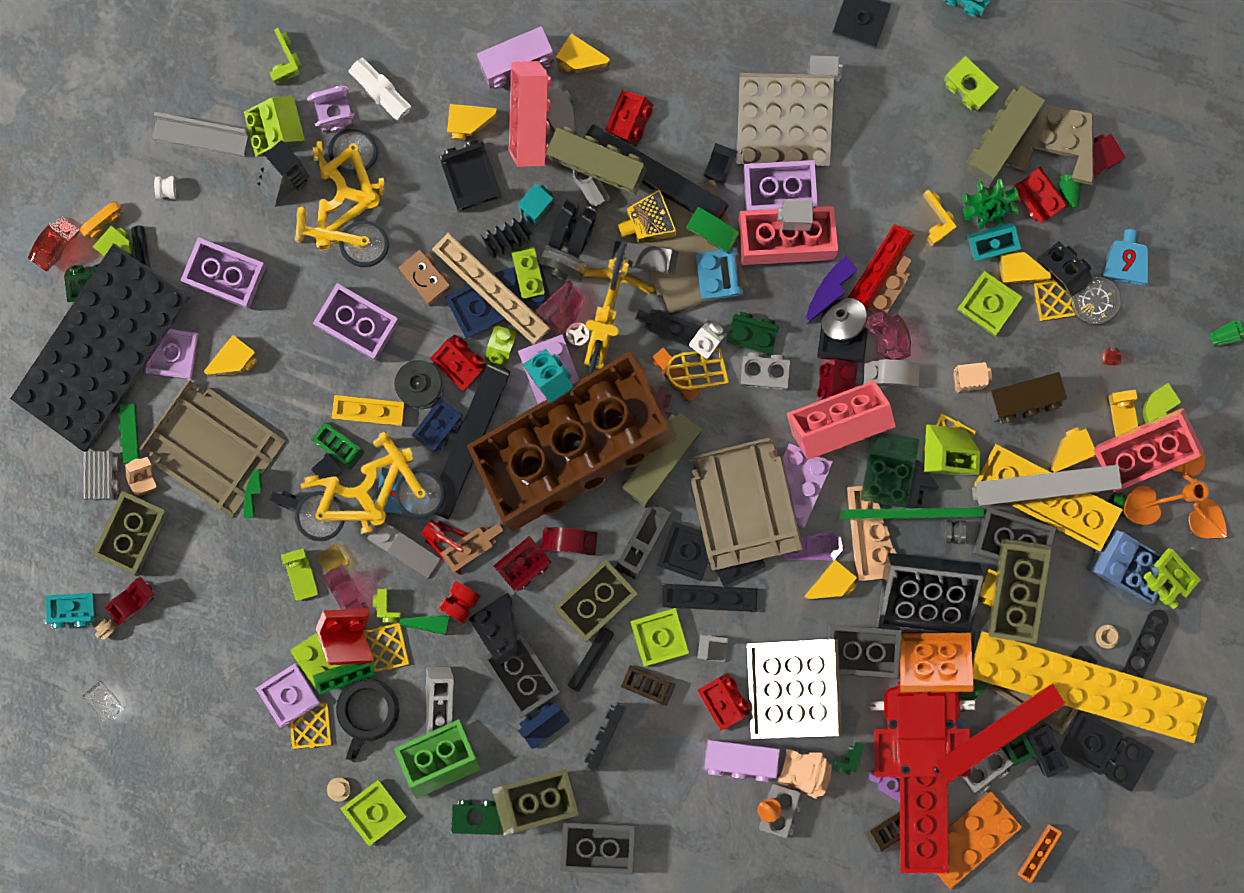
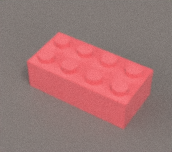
(529, 113)
(765, 241)
(841, 420)
(1151, 448)

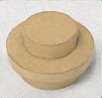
(104, 628)
(1107, 636)
(338, 789)

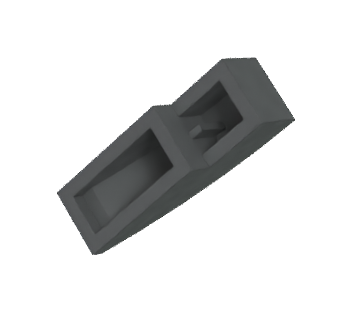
(649, 257)
(643, 540)

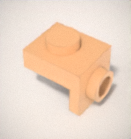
(140, 476)

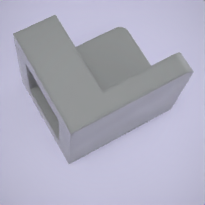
(712, 648)

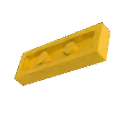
(368, 410)

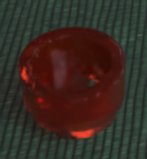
(1112, 357)

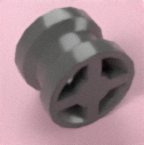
(955, 532)

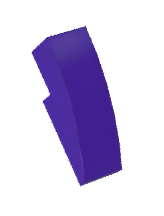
(830, 288)

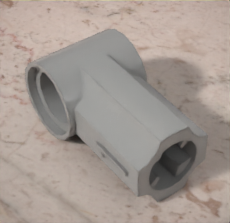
(592, 190)

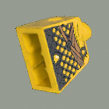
(648, 220)

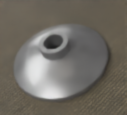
(848, 325)

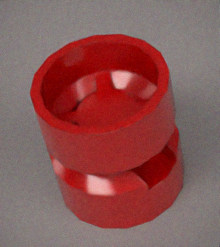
(459, 602)

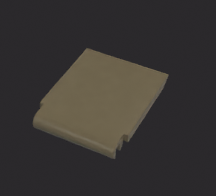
(683, 288)
(211, 446)
(744, 504)

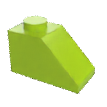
(113, 236)

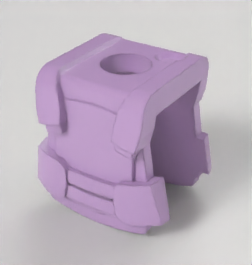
(327, 99)

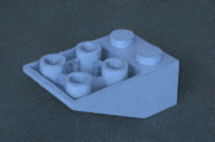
(1125, 563)

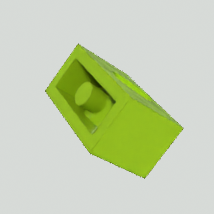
(967, 70)

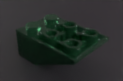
(889, 469)

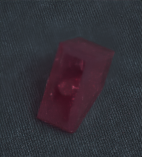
(561, 308)

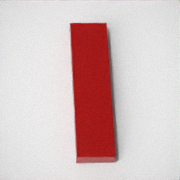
(881, 265)

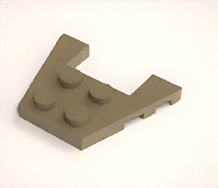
(1061, 133)

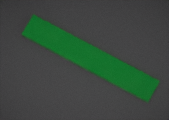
(911, 513)

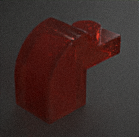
(51, 243)

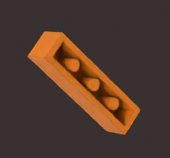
(661, 360)
(1039, 853)

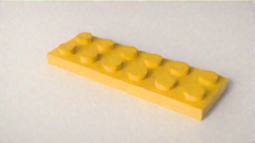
(1076, 515)

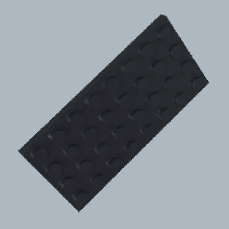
(100, 347)

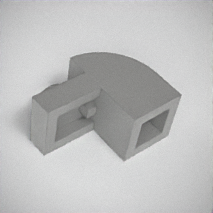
(892, 373)

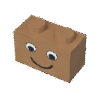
(425, 277)

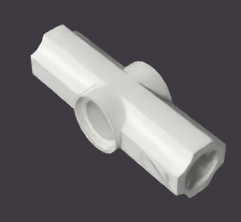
(379, 89)

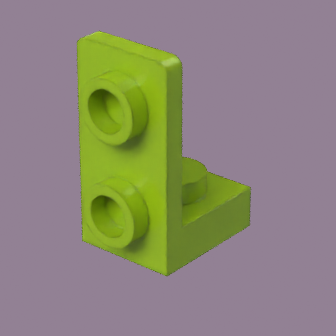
(285, 71)
(528, 272)
(300, 574)

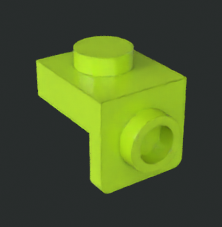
(500, 345)
(380, 602)

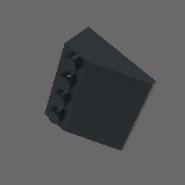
(929, 594)

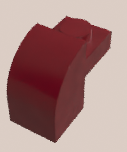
(569, 541)
(130, 601)

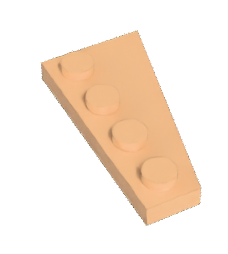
(869, 540)

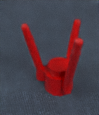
(435, 533)

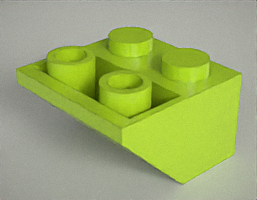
(274, 121)
(950, 451)

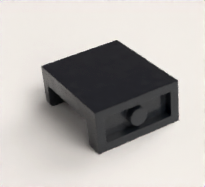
(470, 175)

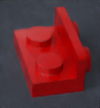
(630, 117)
(1040, 196)
(459, 362)
(724, 701)

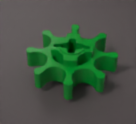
(990, 203)

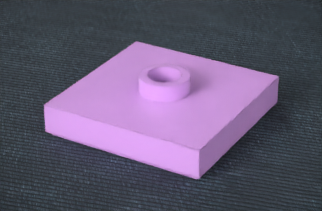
(174, 355)
(288, 695)

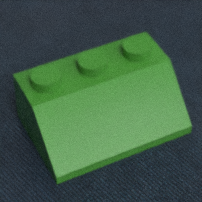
(437, 759)

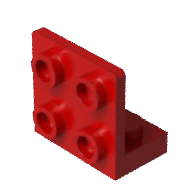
(344, 637)

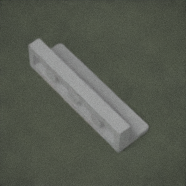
(200, 134)

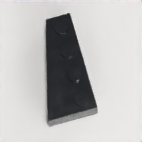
(281, 173)

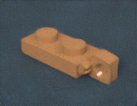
(891, 288)
(473, 544)

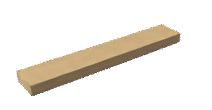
(491, 289)

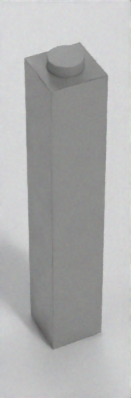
(1047, 485)

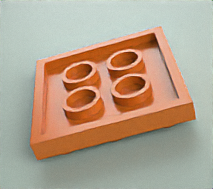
(936, 662)

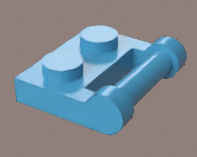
(711, 275)

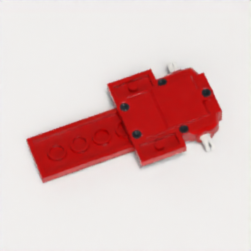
(916, 736)

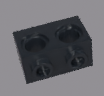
(1066, 268)
(1047, 751)
(1133, 766)

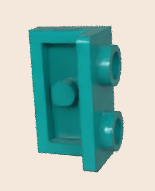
(70, 609)

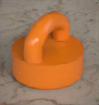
(769, 810)

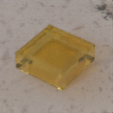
(331, 558)

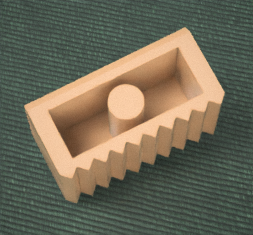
(972, 377)

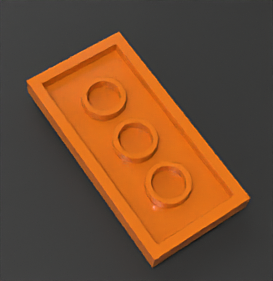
(977, 836)

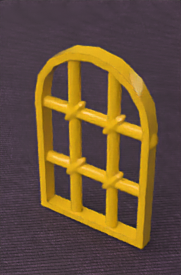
(706, 374)

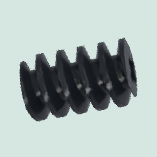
(507, 236)

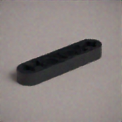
(1146, 653)

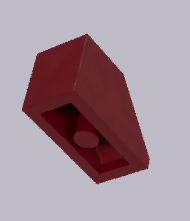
(1106, 154)

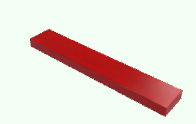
(999, 733)

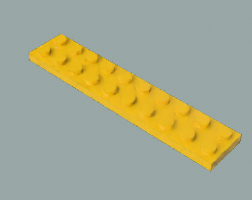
(1089, 687)

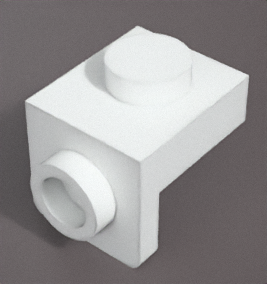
(708, 338)

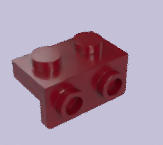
(835, 377)
(522, 564)

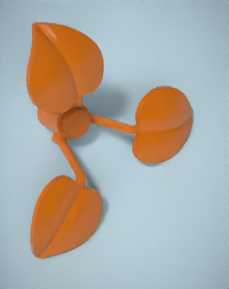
(1206, 519)

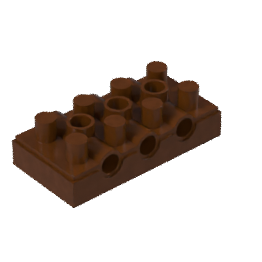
(571, 443)

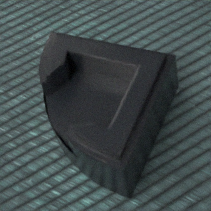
(354, 749)

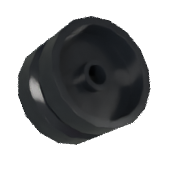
(576, 229)

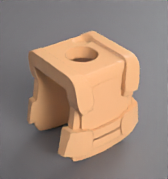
(806, 772)

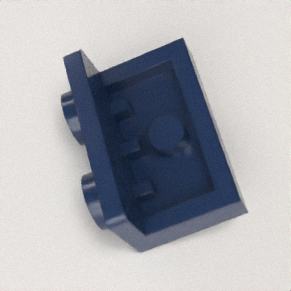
(437, 426)
(544, 725)

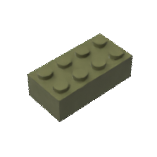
(1007, 131)
(596, 161)
(659, 464)
(1019, 591)

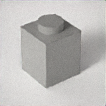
(795, 215)

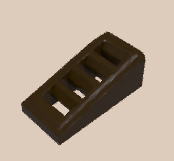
(667, 692)
(874, 839)

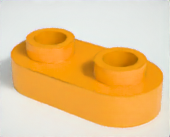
(94, 225)

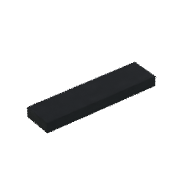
(709, 598)

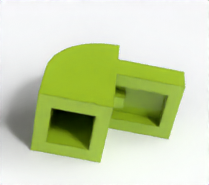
(1159, 403)

